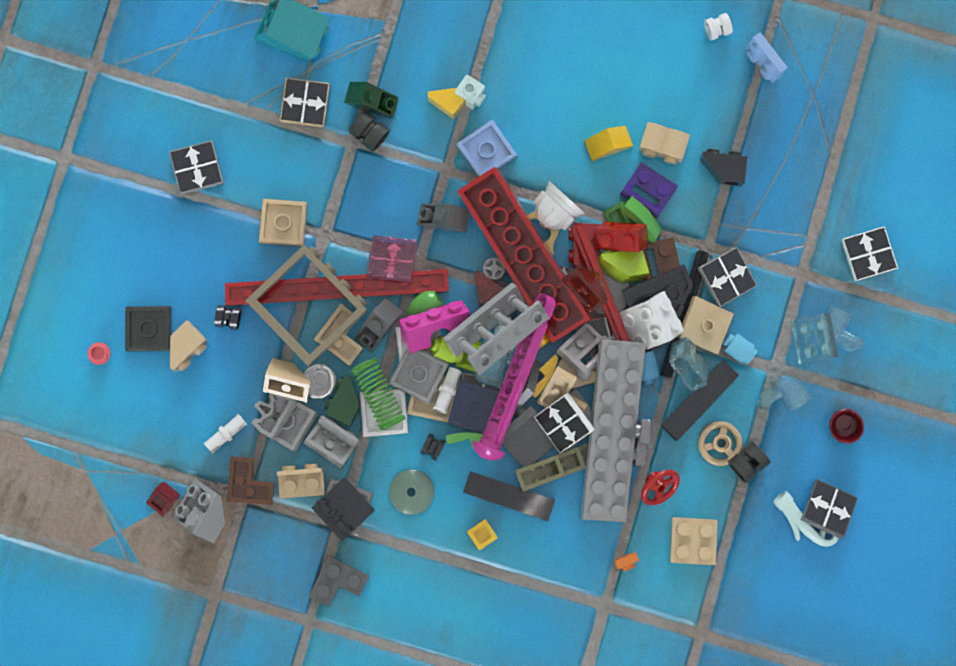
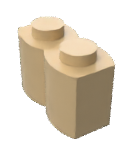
(664, 143)

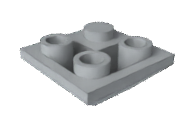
(201, 511)

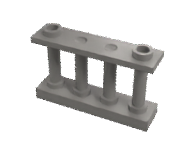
(486, 318)

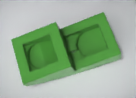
(641, 215)
(457, 437)

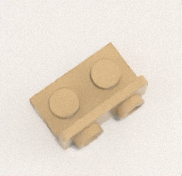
(301, 482)

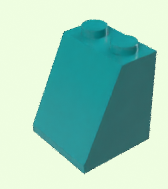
(293, 28)

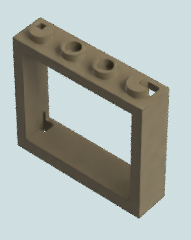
(358, 302)

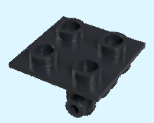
(343, 509)

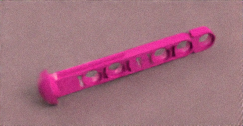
(490, 444)

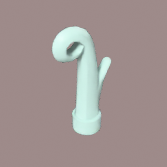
(789, 508)

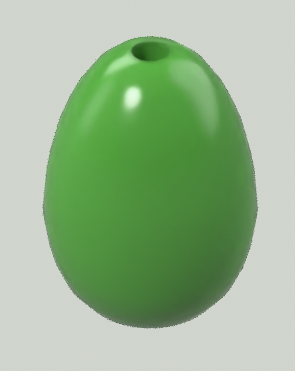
(424, 302)

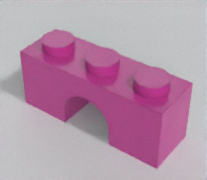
(418, 328)

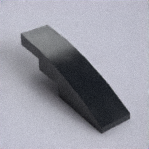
(699, 401)
(508, 496)

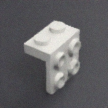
(652, 321)

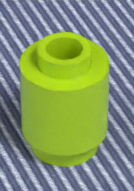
(441, 350)

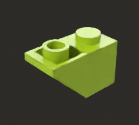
(624, 266)

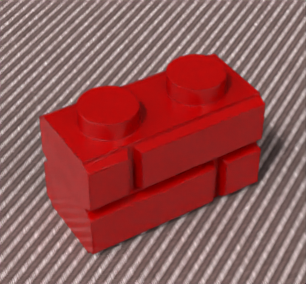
(621, 236)

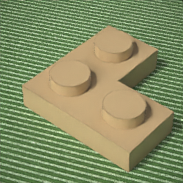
(344, 348)
(558, 386)

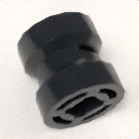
(227, 317)

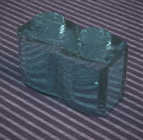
(689, 364)

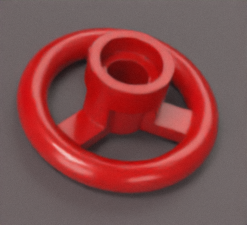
(657, 483)

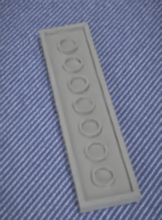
(614, 423)

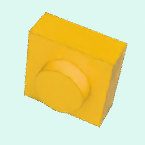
(482, 534)

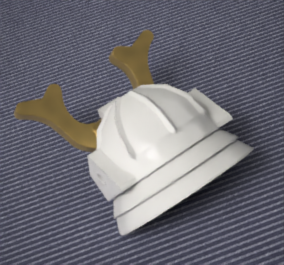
(554, 212)

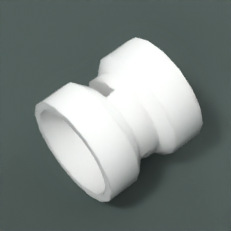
(718, 26)

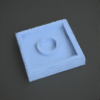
(486, 149)

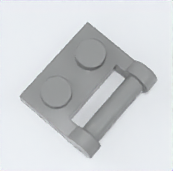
(578, 347)

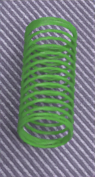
(363, 366)

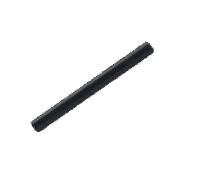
(695, 276)

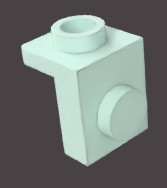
(471, 92)

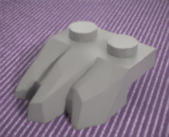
(284, 420)

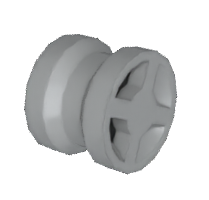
(496, 267)

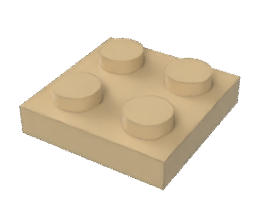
(693, 541)

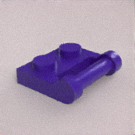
(653, 185)

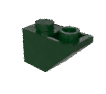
(371, 98)
(345, 403)

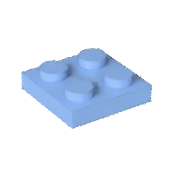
(767, 59)

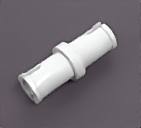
(447, 390)
(225, 433)

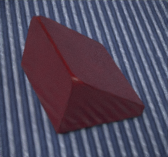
(163, 498)

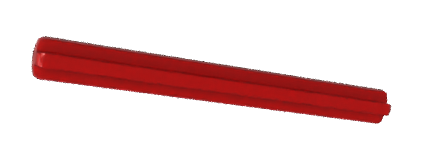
(592, 264)

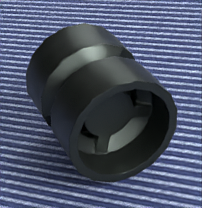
(367, 129)
(743, 468)

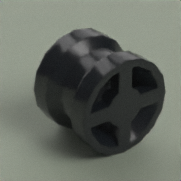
(433, 447)

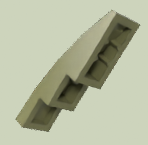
(552, 468)

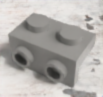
(332, 441)

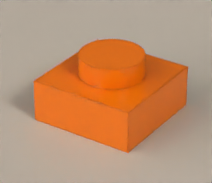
(626, 562)

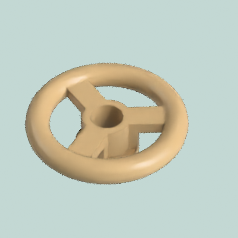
(724, 426)

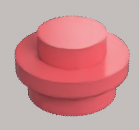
(99, 353)

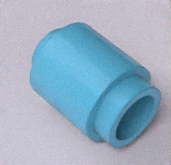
(739, 348)

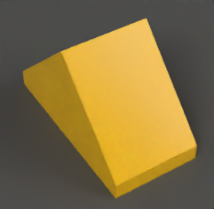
(446, 101)
(608, 142)

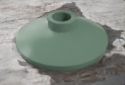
(422, 486)

